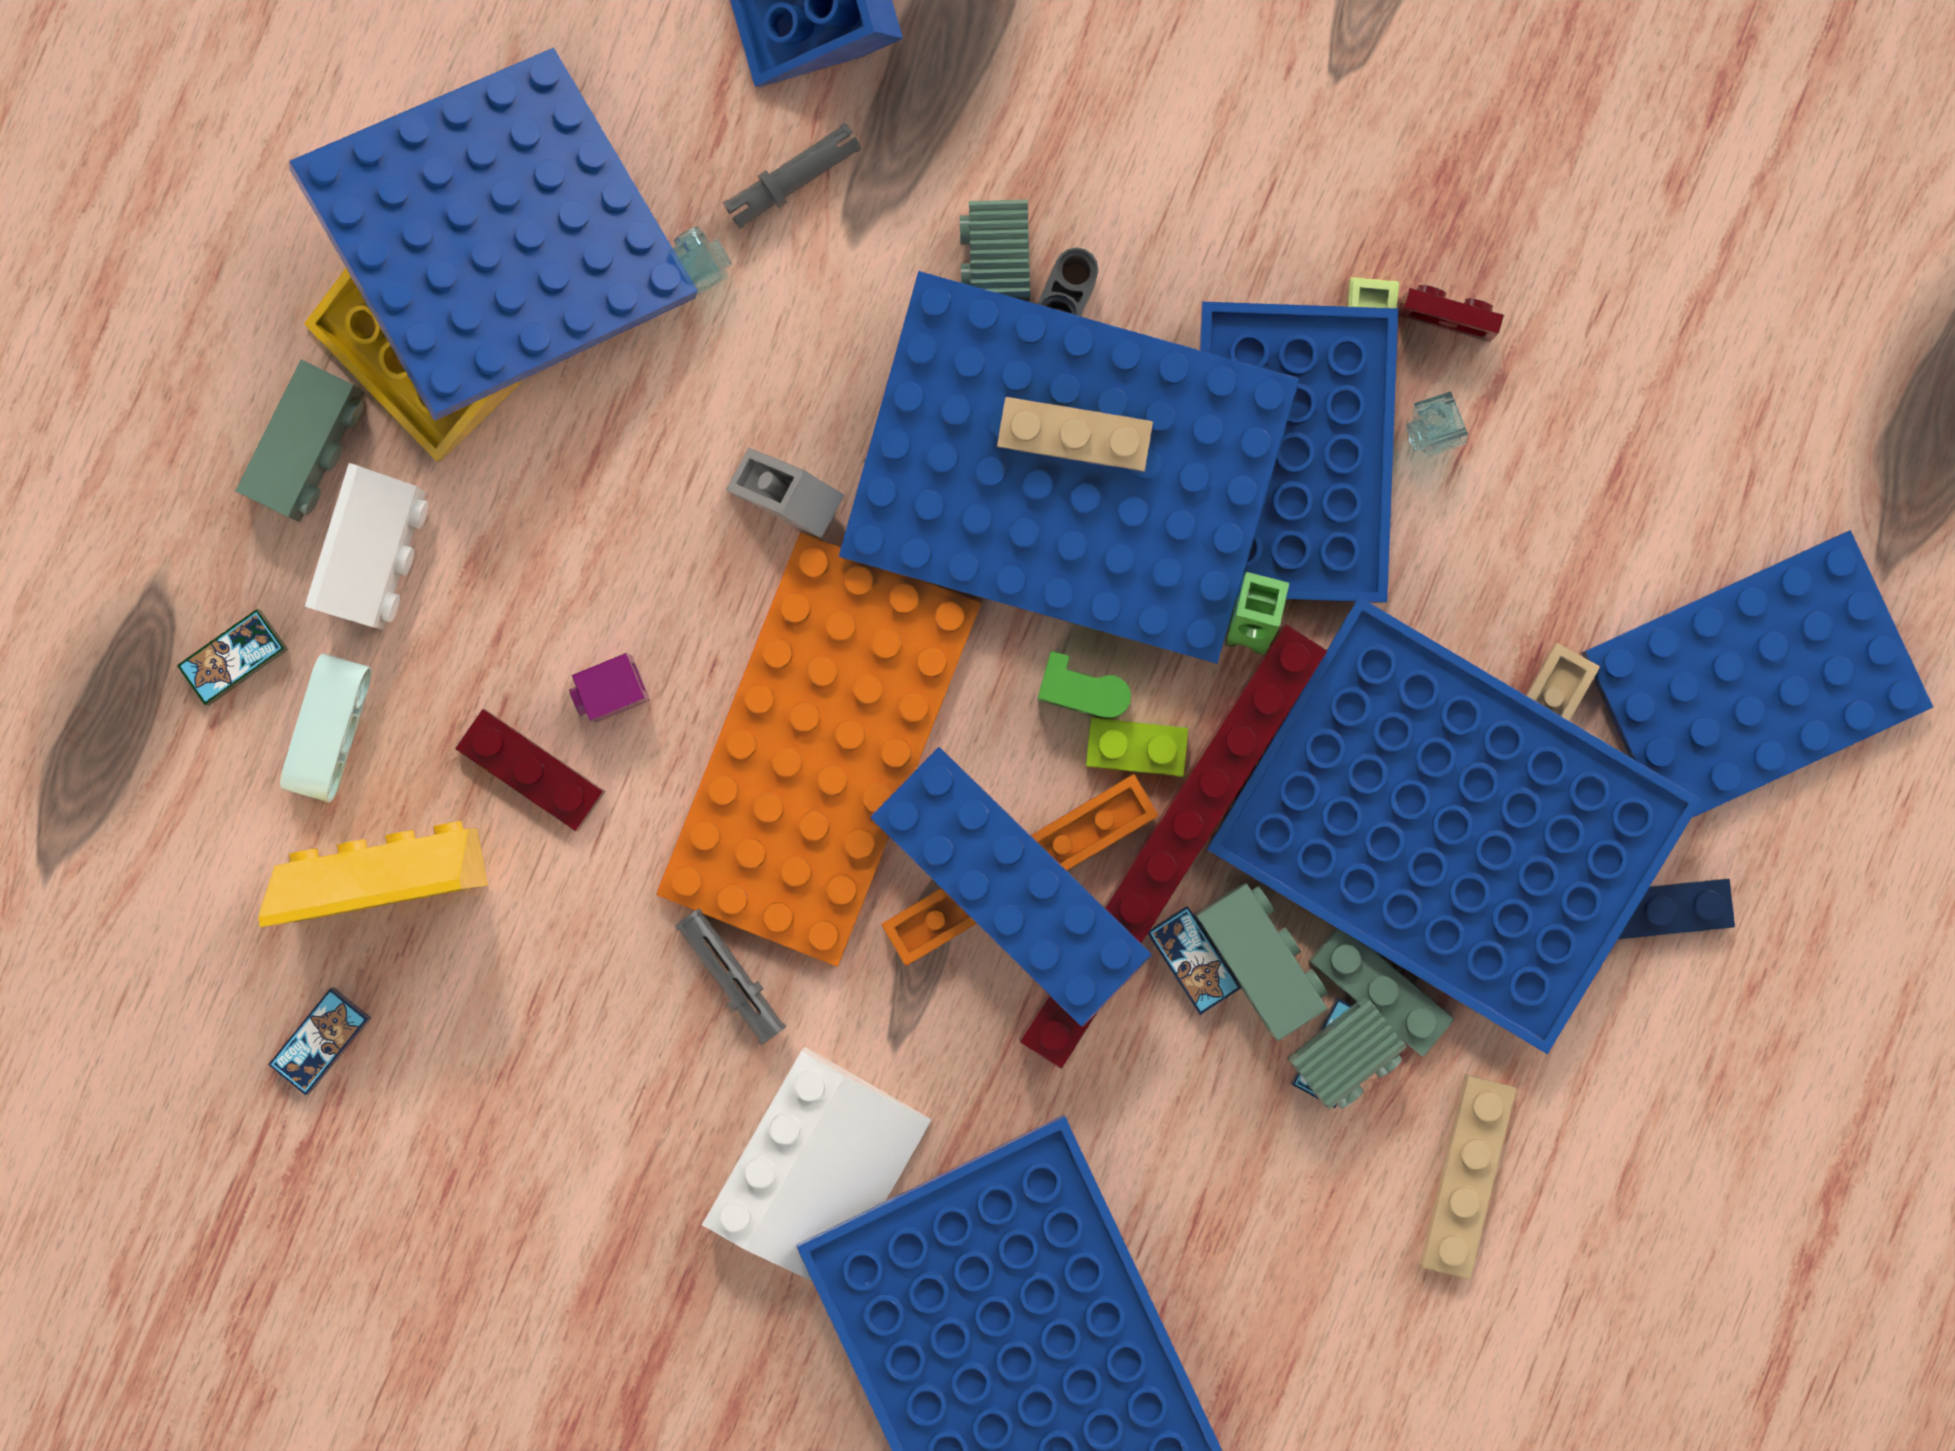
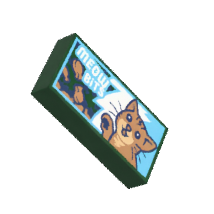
(232, 657)

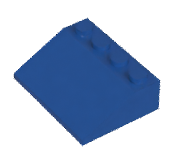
(810, 35)

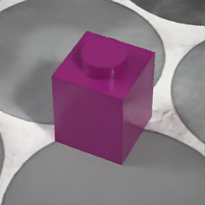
(608, 688)

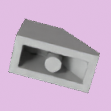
(785, 492)

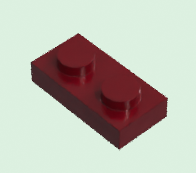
(1467, 318)

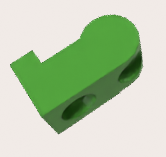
(1257, 612)
(1099, 697)

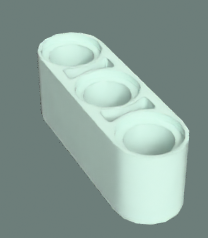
(325, 727)

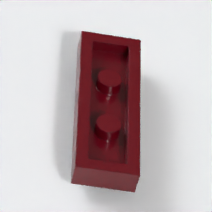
(530, 770)

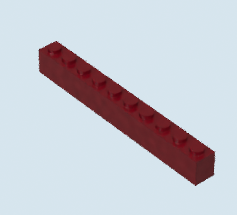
(1192, 814)

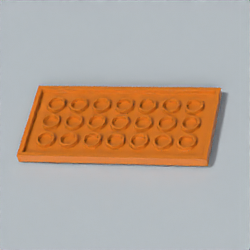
(815, 747)

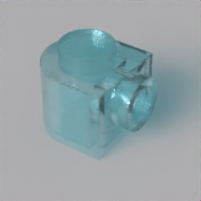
(700, 260)
(1436, 425)

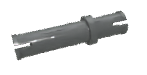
(791, 176)
(766, 1023)

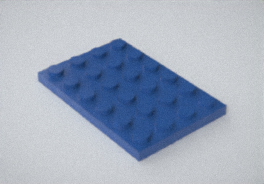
(1333, 472)
(1761, 675)

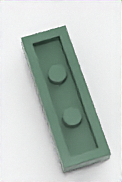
(1367, 975)

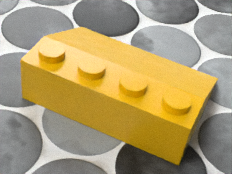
(357, 341)
(375, 875)

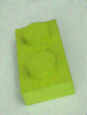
(1137, 747)

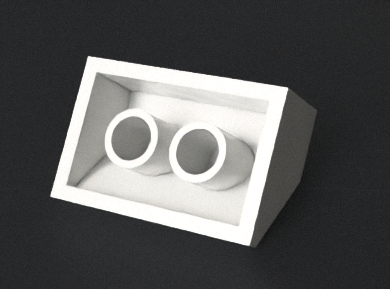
(367, 548)

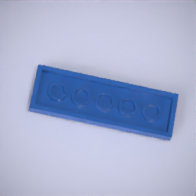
(1011, 886)

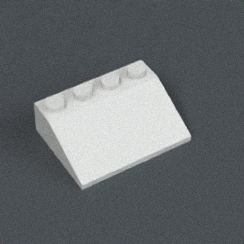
(814, 1161)

